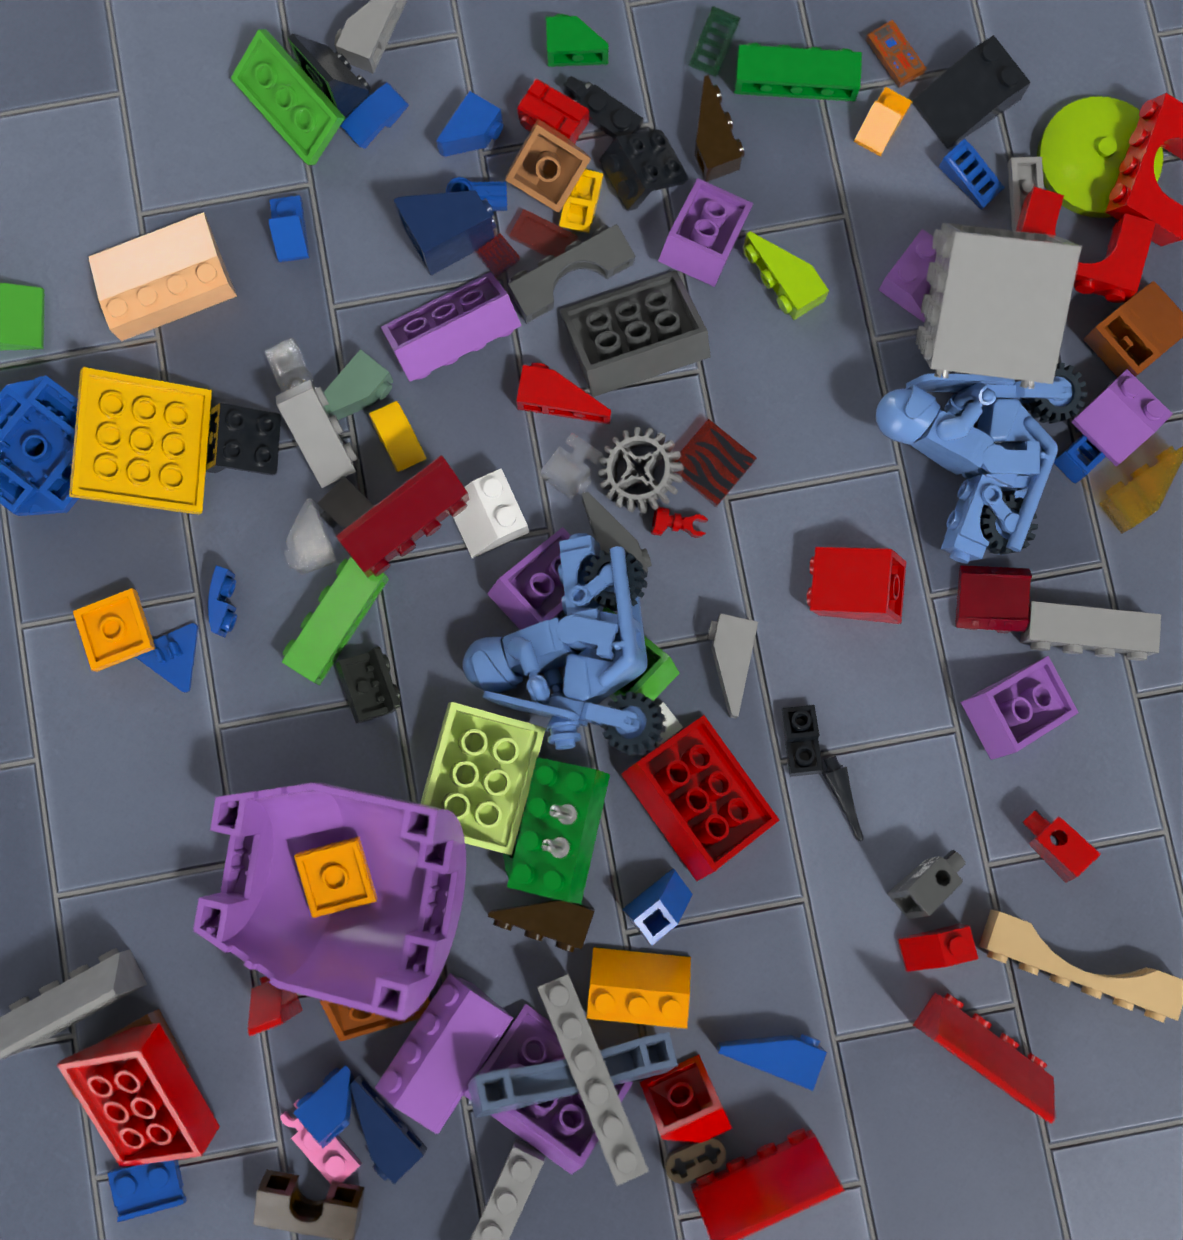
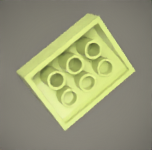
(483, 774)

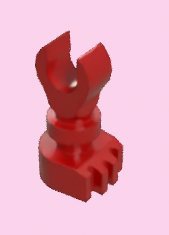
(662, 520)

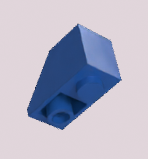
(659, 907)
(329, 1108)

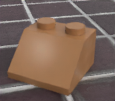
(547, 166)

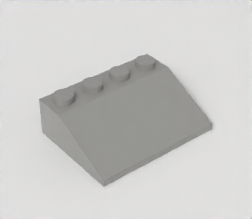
(69, 1002)

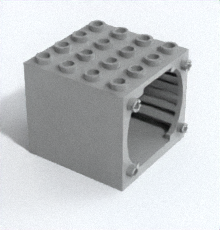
(997, 303)

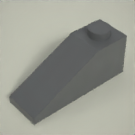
(610, 532)

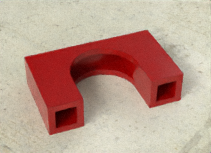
(1136, 186)
(1120, 271)

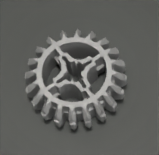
(652, 460)

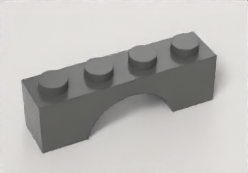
(603, 253)

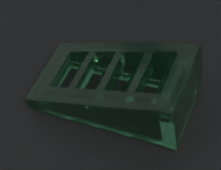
(722, 18)

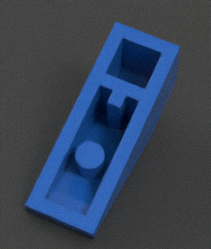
(782, 1056)

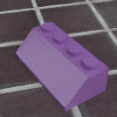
(451, 326)
(443, 1053)

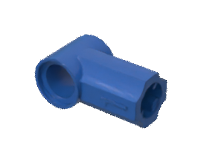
(493, 191)

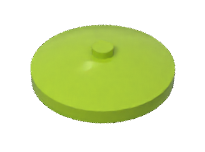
(1084, 152)

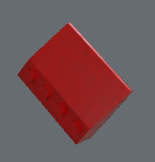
(700, 798)
(988, 1054)
(141, 1097)
(765, 1187)

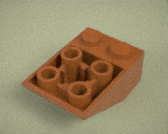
(1138, 331)

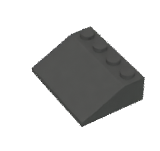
(636, 333)

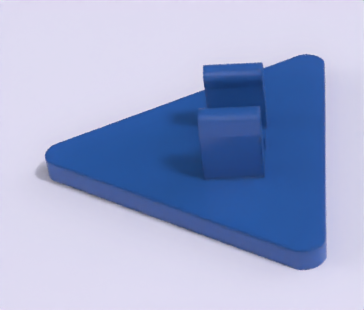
(174, 656)

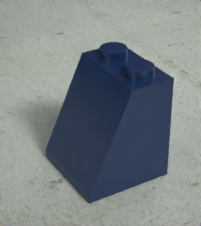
(446, 225)

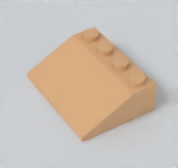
(160, 277)

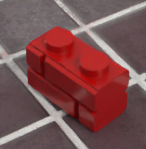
(553, 109)

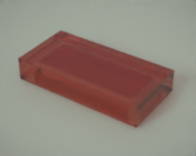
(541, 235)

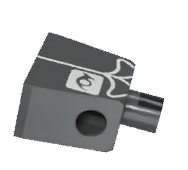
(928, 885)

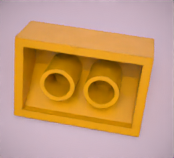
(639, 987)

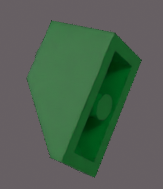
(573, 43)

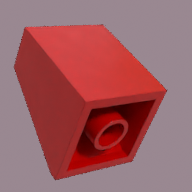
(857, 584)

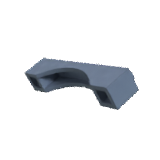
(550, 1081)

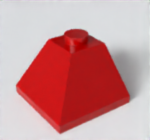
(685, 1103)

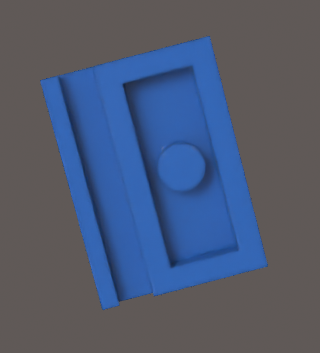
(146, 1188)

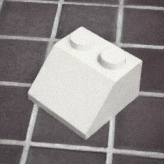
(491, 514)

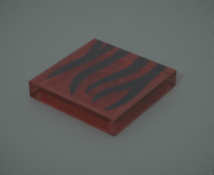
(714, 462)

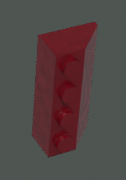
(404, 517)

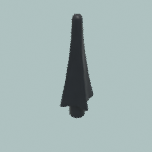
(839, 782)

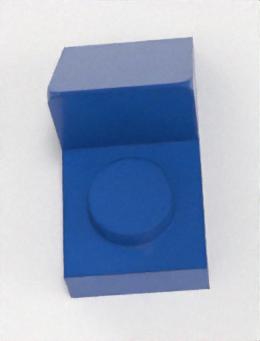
(288, 228)

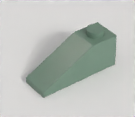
(357, 386)

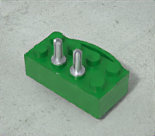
(557, 831)

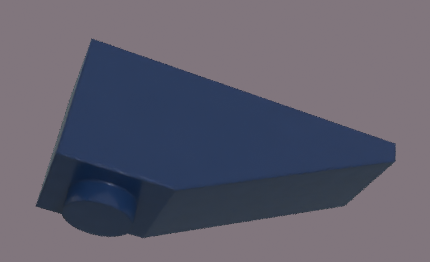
(388, 1138)

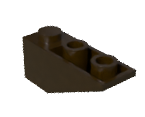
(715, 145)
(552, 919)

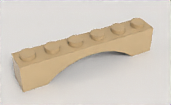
(1147, 988)

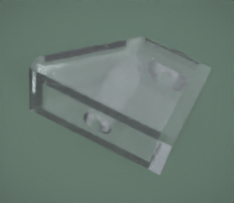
(309, 541)

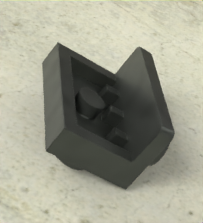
(369, 685)

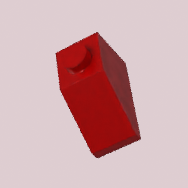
(938, 948)

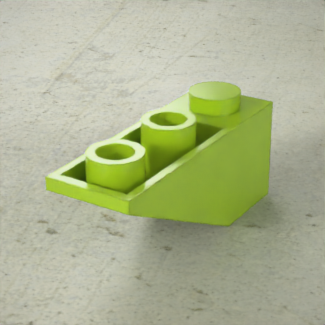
(790, 277)

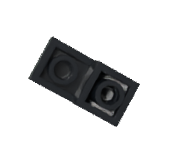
(802, 741)

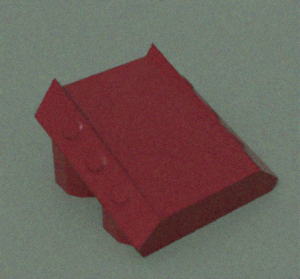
(993, 598)

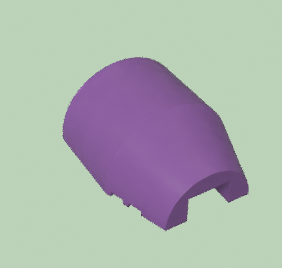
(362, 957)

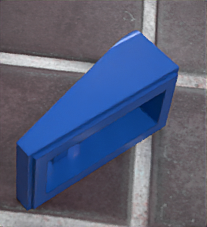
(974, 160)
(1074, 464)

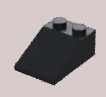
(330, 74)
(972, 92)

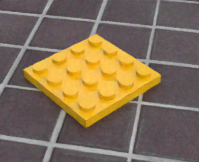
(140, 442)

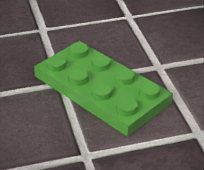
(287, 97)

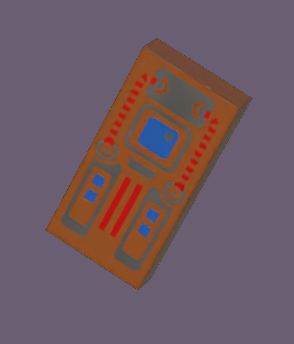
(895, 53)

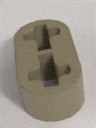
(698, 1167)

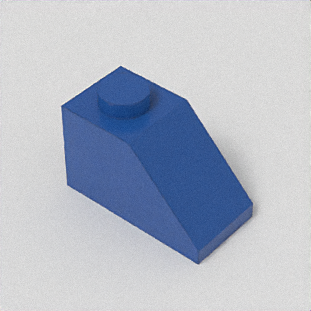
(470, 126)

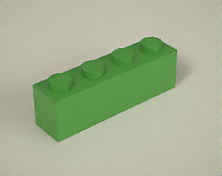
(333, 622)

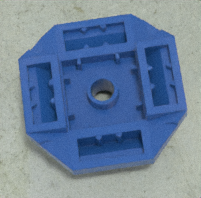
(32, 416)

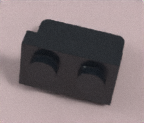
(641, 165)

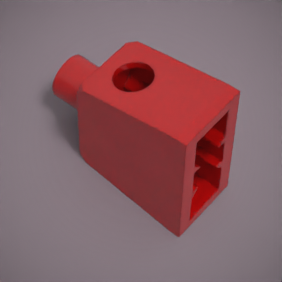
(1073, 851)

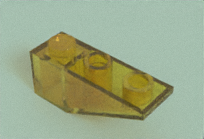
(1143, 496)

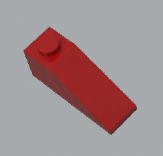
(552, 394)
(270, 1006)

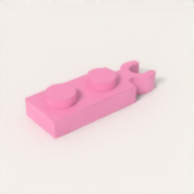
(334, 1162)

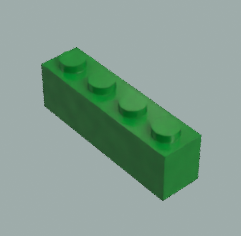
(798, 72)

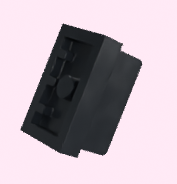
(243, 440)

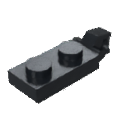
(604, 110)

